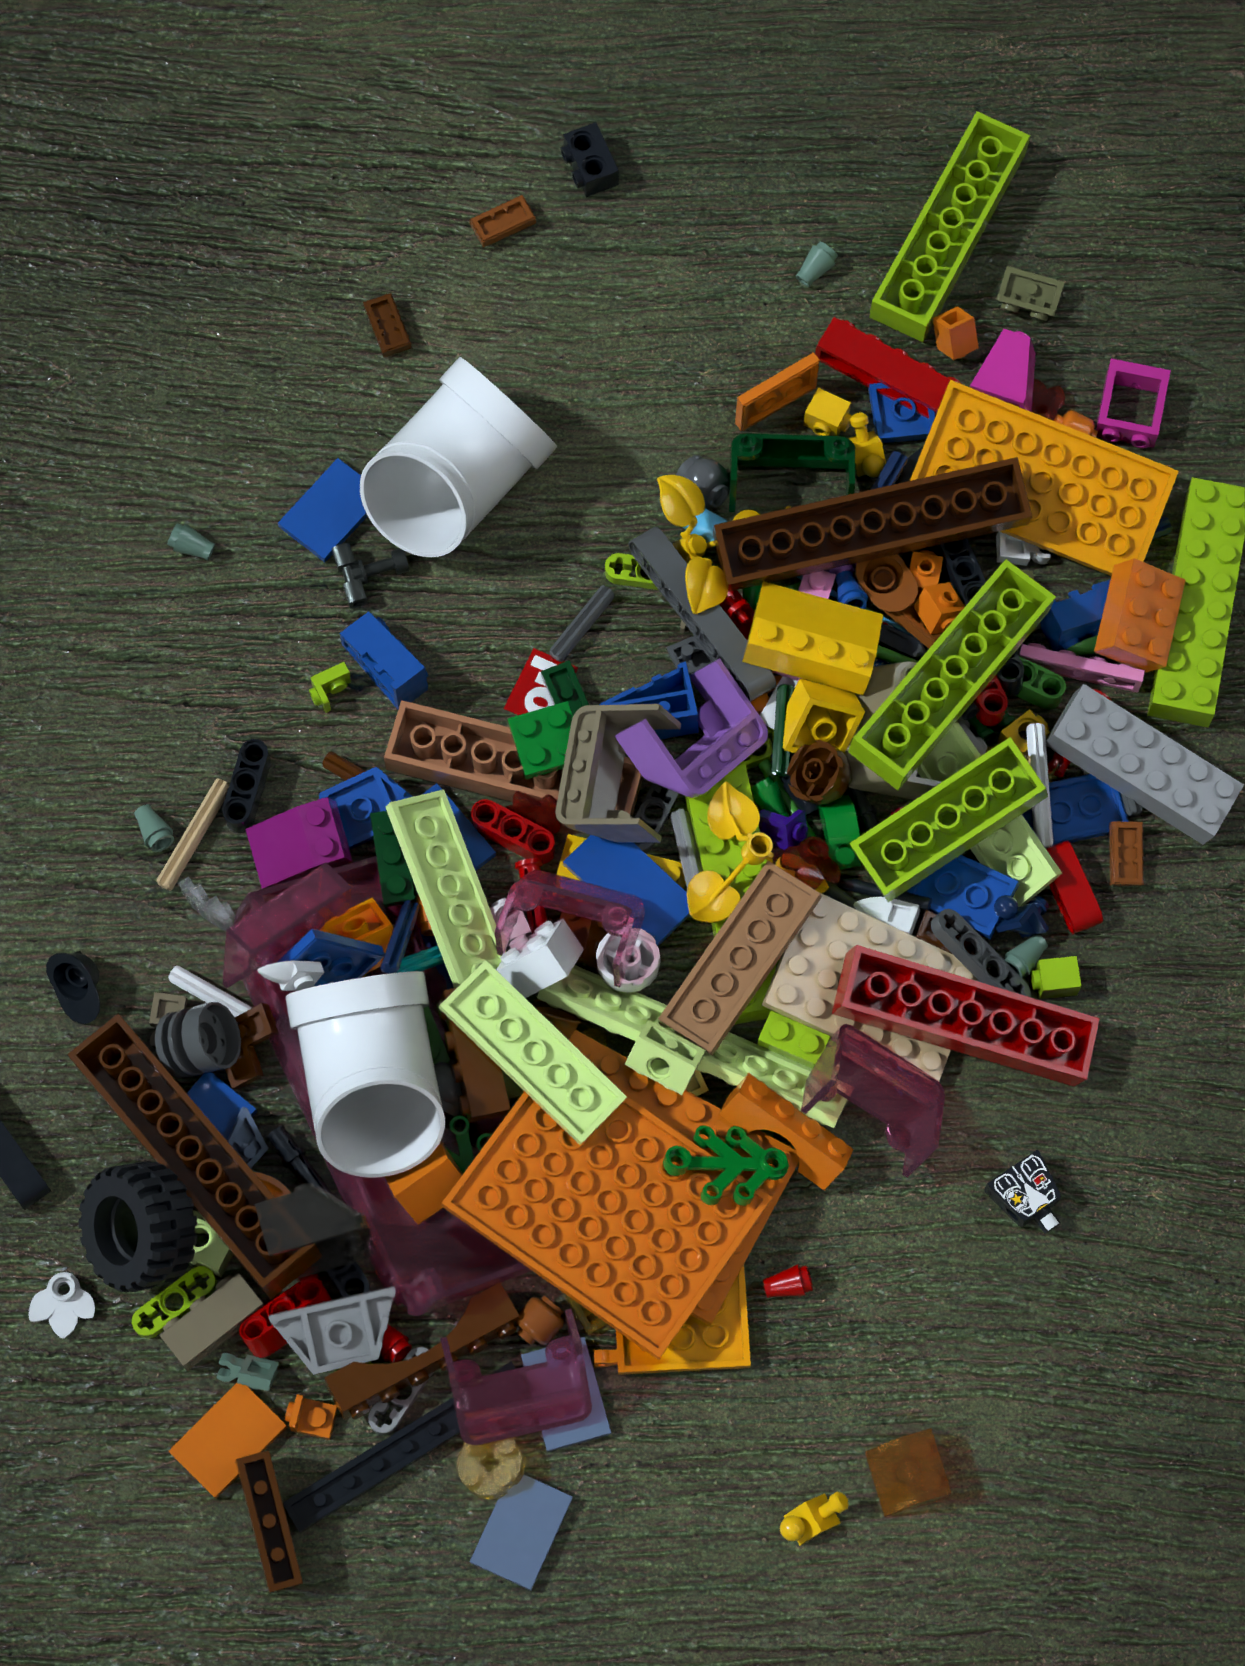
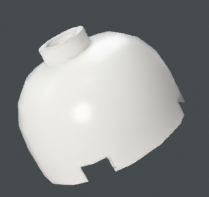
(641, 967)

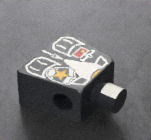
(1027, 1193)

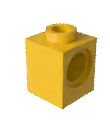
(1020, 725)

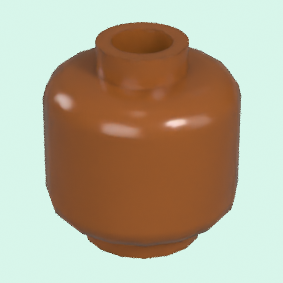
(539, 1321)

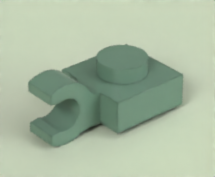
(252, 1372)

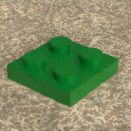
(542, 738)

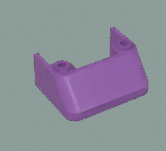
(730, 730)

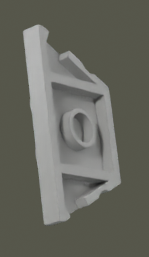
(337, 1330)

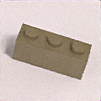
(210, 1321)

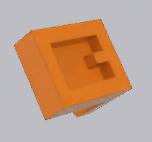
(311, 1417)

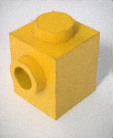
(827, 414)

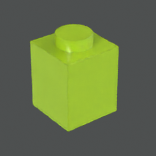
(1056, 977)

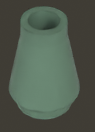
(817, 262)
(190, 542)
(154, 829)
(1026, 955)

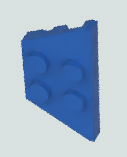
(360, 797)

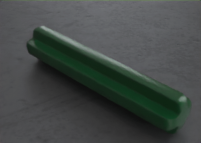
(781, 758)

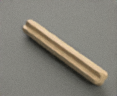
(193, 835)

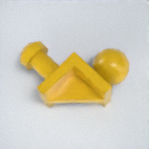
(868, 448)
(813, 1517)

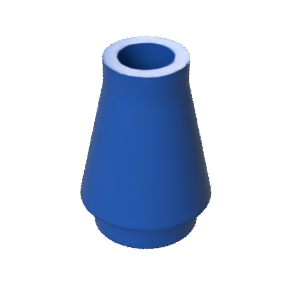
(850, 591)

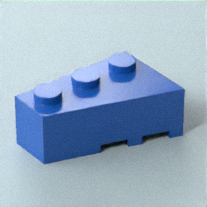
(1075, 617)
(385, 659)
(673, 693)

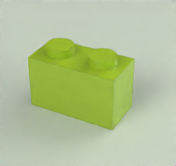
(792, 1039)

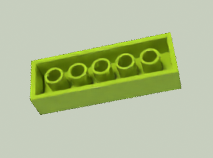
(949, 819)

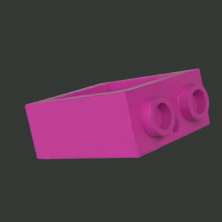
(1137, 377)

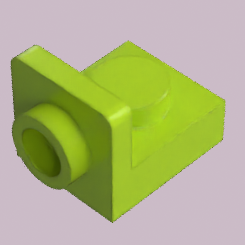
(329, 681)

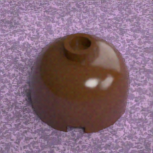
(819, 773)

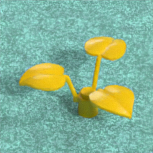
(680, 503)
(728, 816)

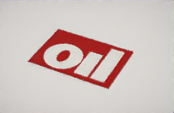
(530, 691)

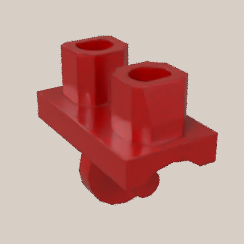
(738, 611)

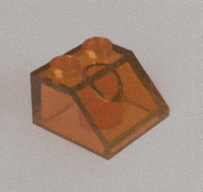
(908, 1473)

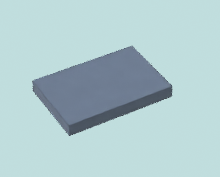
(592, 1427)
(521, 1531)

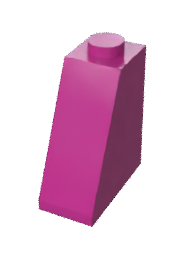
(1009, 370)

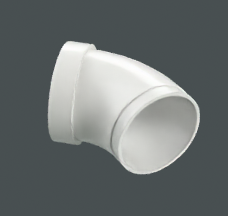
(450, 464)
(369, 1072)

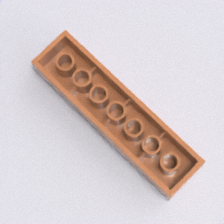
(476, 757)

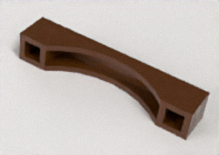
(364, 1384)

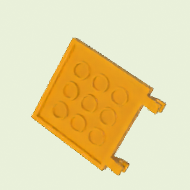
(696, 1344)

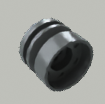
(198, 1040)

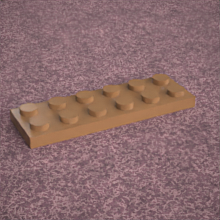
(740, 957)

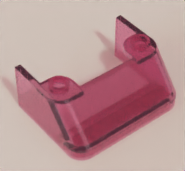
(618, 911)
(884, 1087)
(521, 1398)

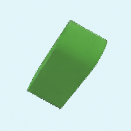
(1038, 680)

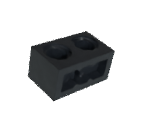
(593, 159)

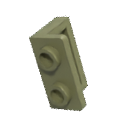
(1030, 292)

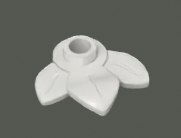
(62, 1309)

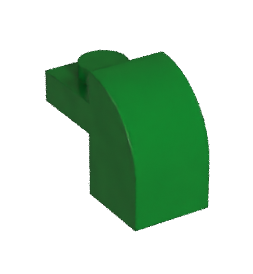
(840, 828)

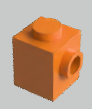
(955, 333)
(925, 568)
(938, 606)

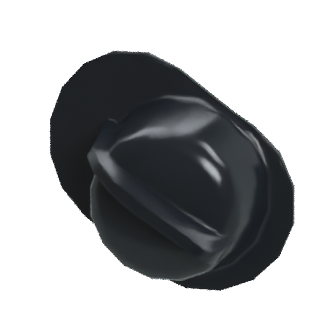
(75, 984)

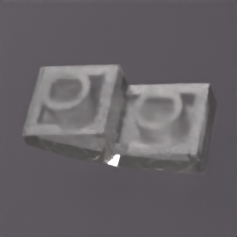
(212, 910)

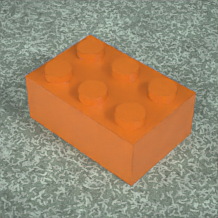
(1139, 615)

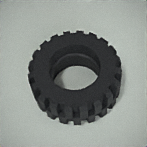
(138, 1226)

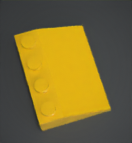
(813, 638)

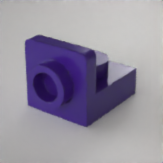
(784, 830)

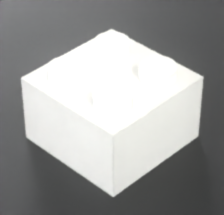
(540, 958)

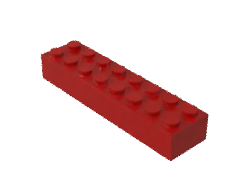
(965, 1015)

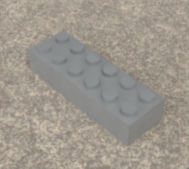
(1144, 764)

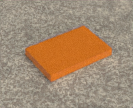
(777, 392)
(230, 1430)

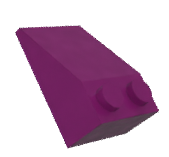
(298, 842)

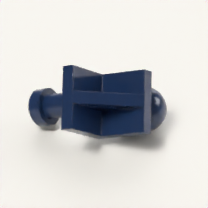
(1021, 919)

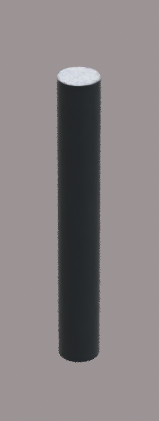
(872, 890)

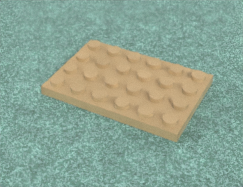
(812, 966)

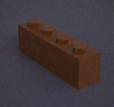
(479, 1076)
(268, 1522)

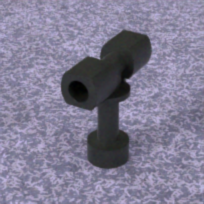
(356, 573)

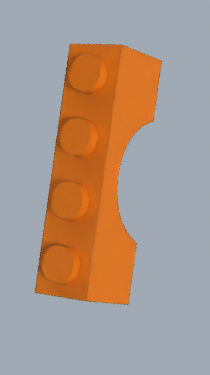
(760, 1108)

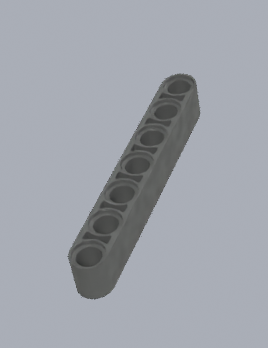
(710, 627)

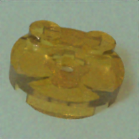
(502, 1478)

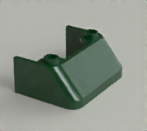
(791, 451)

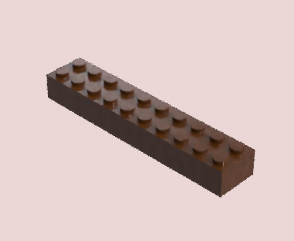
(872, 524)
(190, 1146)

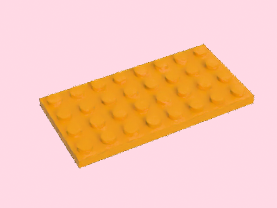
(1082, 492)

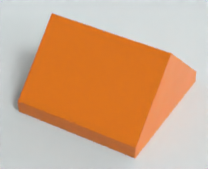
(426, 1185)

